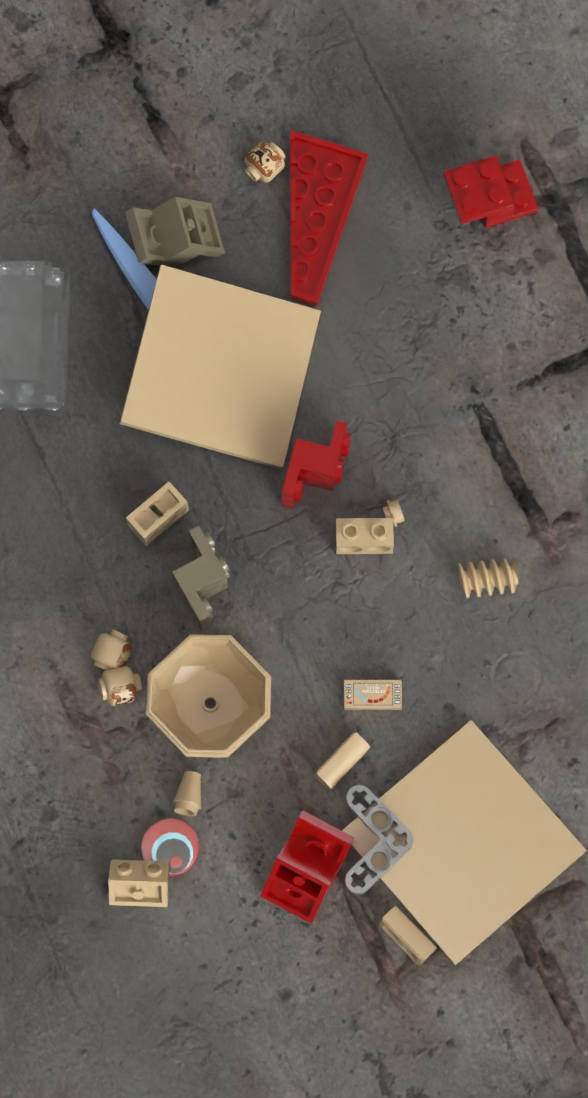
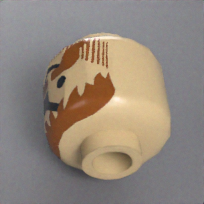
(264, 162)
(111, 650)
(119, 685)

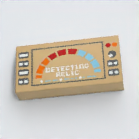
(372, 694)

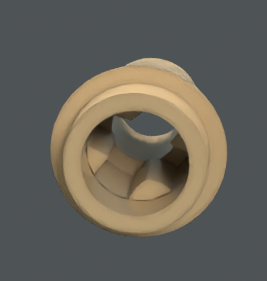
(188, 796)

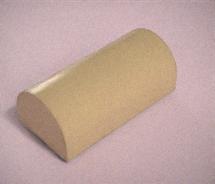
(342, 760)
(407, 935)

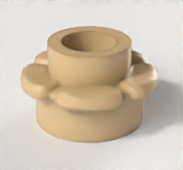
(394, 511)

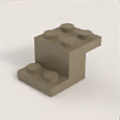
(174, 232)
(201, 578)

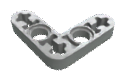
(385, 844)

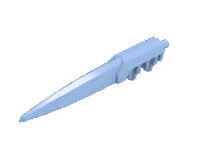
(136, 273)

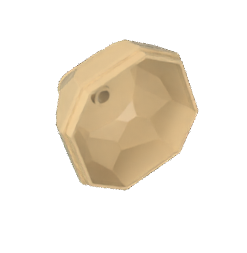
(201, 671)

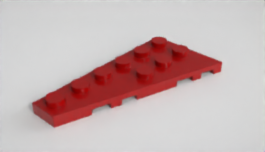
(321, 198)

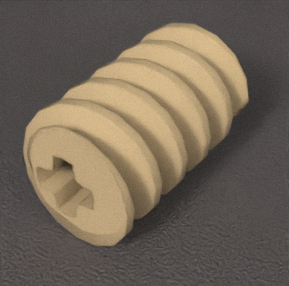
(488, 577)

